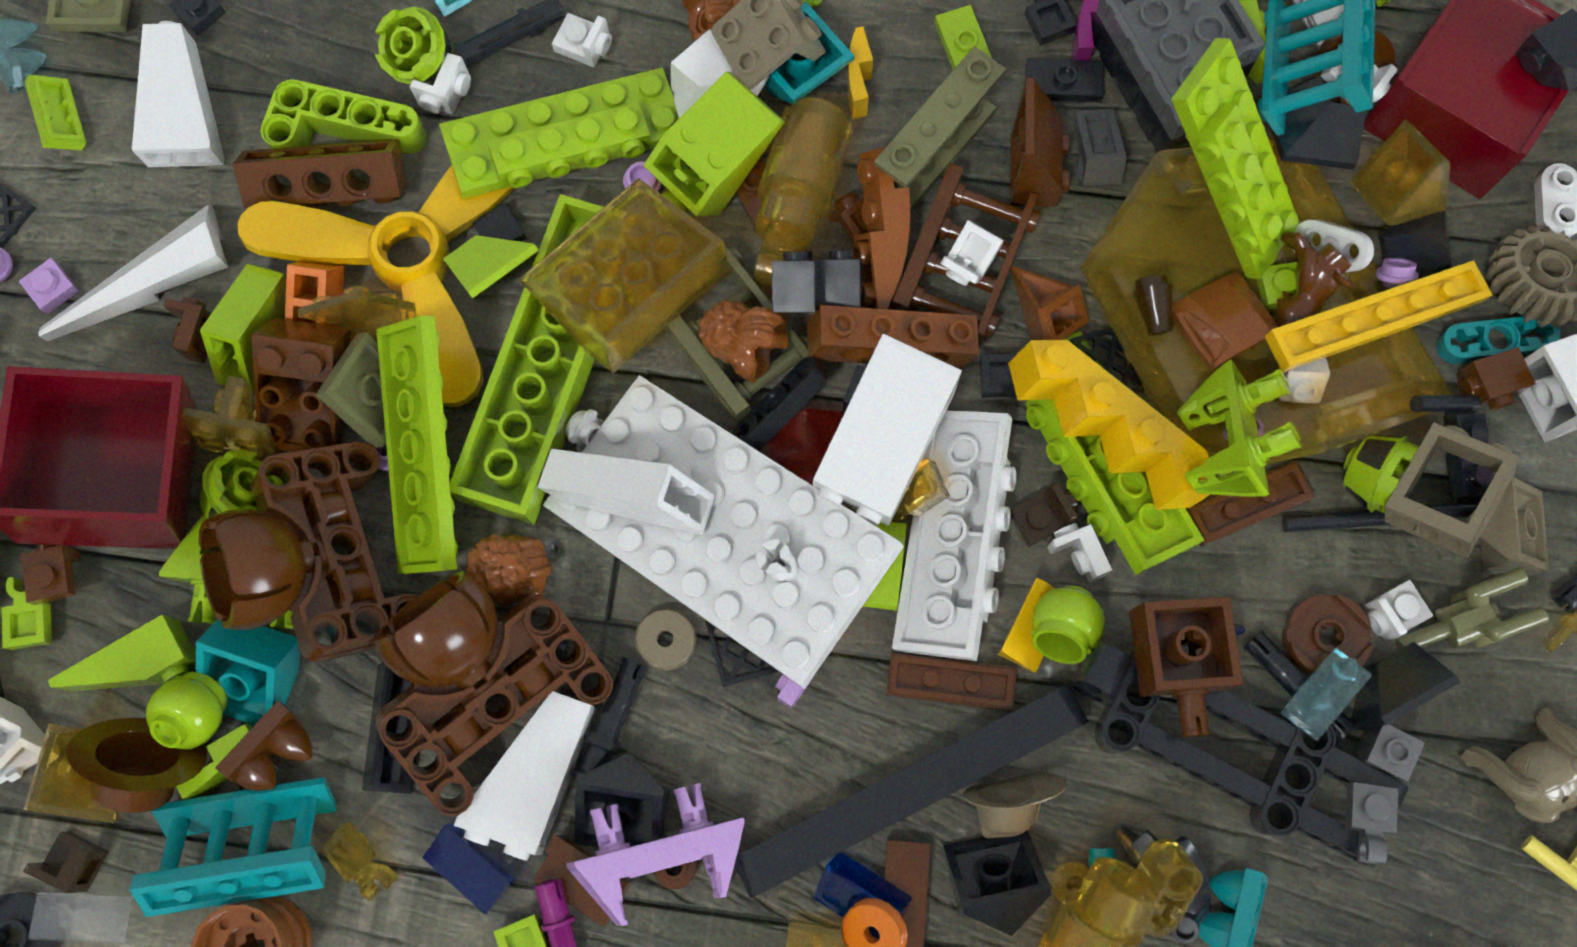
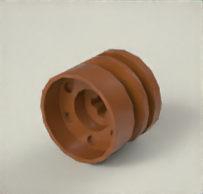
(243, 923)

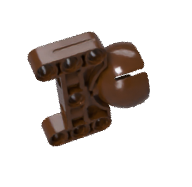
(286, 556)
(458, 653)

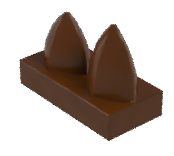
(275, 733)

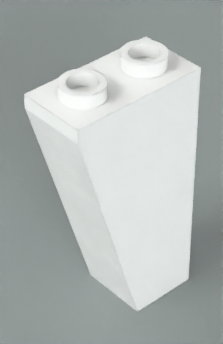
(530, 780)

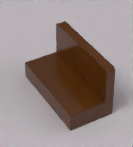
(563, 851)

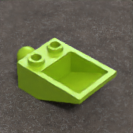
(719, 141)

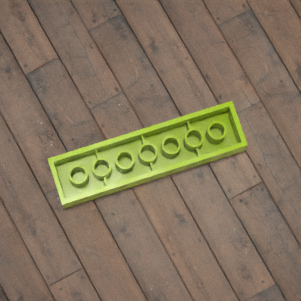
(526, 397)

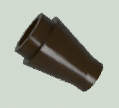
(1154, 301)

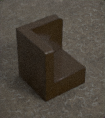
(69, 864)

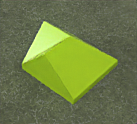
(486, 260)

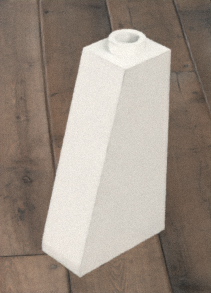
(172, 102)
(628, 489)

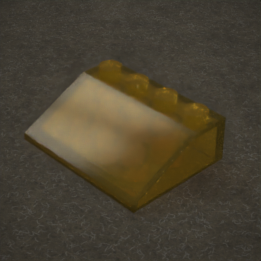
(627, 274)

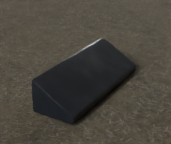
(382, 769)

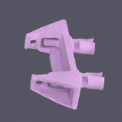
(697, 840)

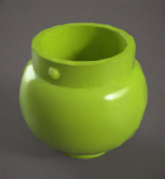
(1067, 624)
(186, 711)

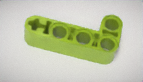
(317, 101)

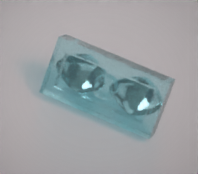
(17, 62)
(1326, 694)

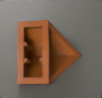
(1049, 306)

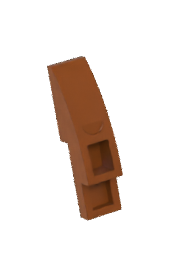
(888, 228)

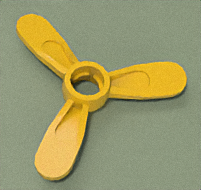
(328, 238)

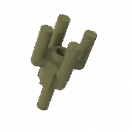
(1476, 618)

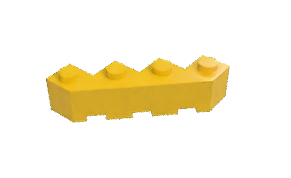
(1100, 405)

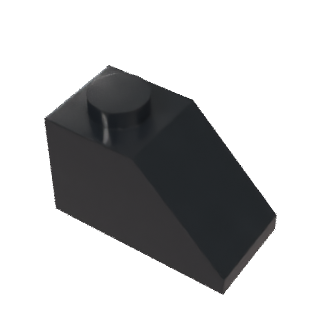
(1552, 53)

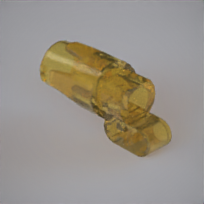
(799, 179)
(1125, 903)

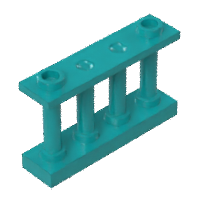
(1354, 55)
(241, 878)

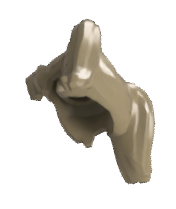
(1538, 775)

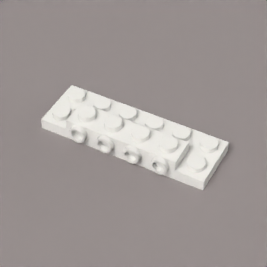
(956, 542)

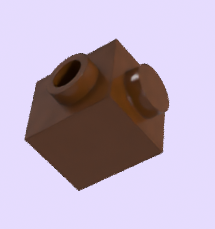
(1496, 378)

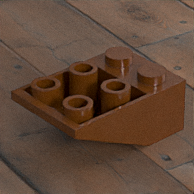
(288, 371)

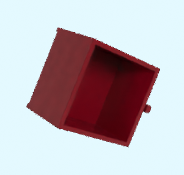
(1471, 90)
(94, 458)

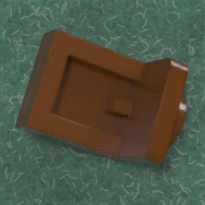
(48, 573)

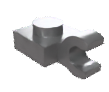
(1373, 813)

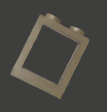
(1434, 525)

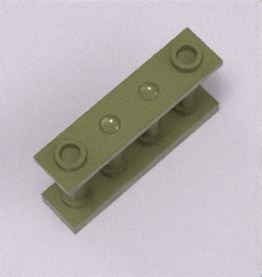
(942, 126)
(711, 369)

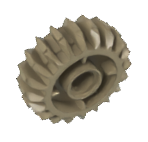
(1536, 275)

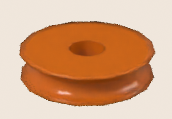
(876, 914)

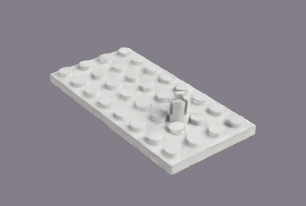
(773, 557)

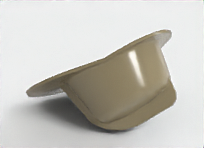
(1013, 804)

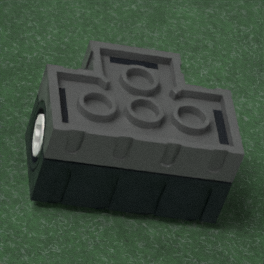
(1157, 45)

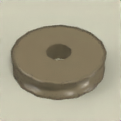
(653, 626)

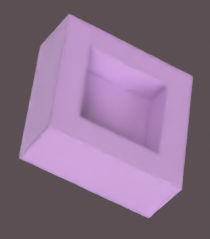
(49, 286)
(789, 692)

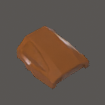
(1222, 320)

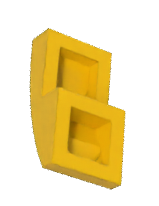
(859, 71)

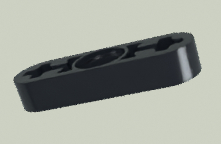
(781, 403)

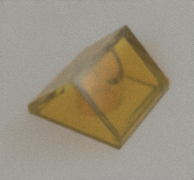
(1405, 177)
(57, 787)

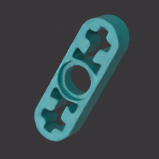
(1512, 329)

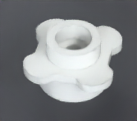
(582, 428)

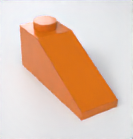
(310, 281)

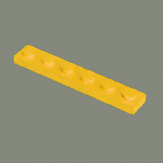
(1377, 316)

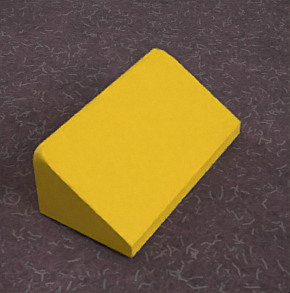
(1018, 642)

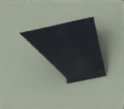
(1421, 241)

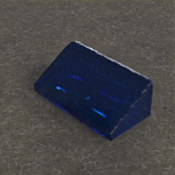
(468, 868)
(849, 882)

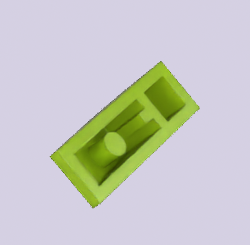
(143, 657)

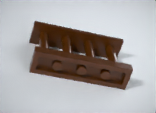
(940, 227)

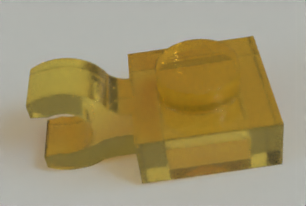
(923, 492)
(353, 859)

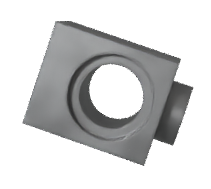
(1389, 751)

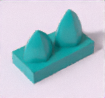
(1245, 894)

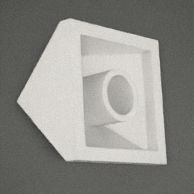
(698, 70)

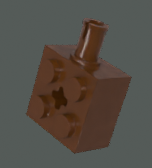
(1167, 669)

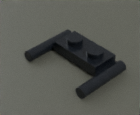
(1466, 478)

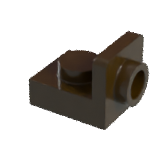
(1045, 514)

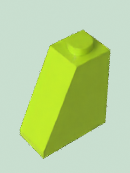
(246, 306)

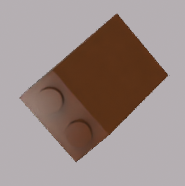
(1037, 150)

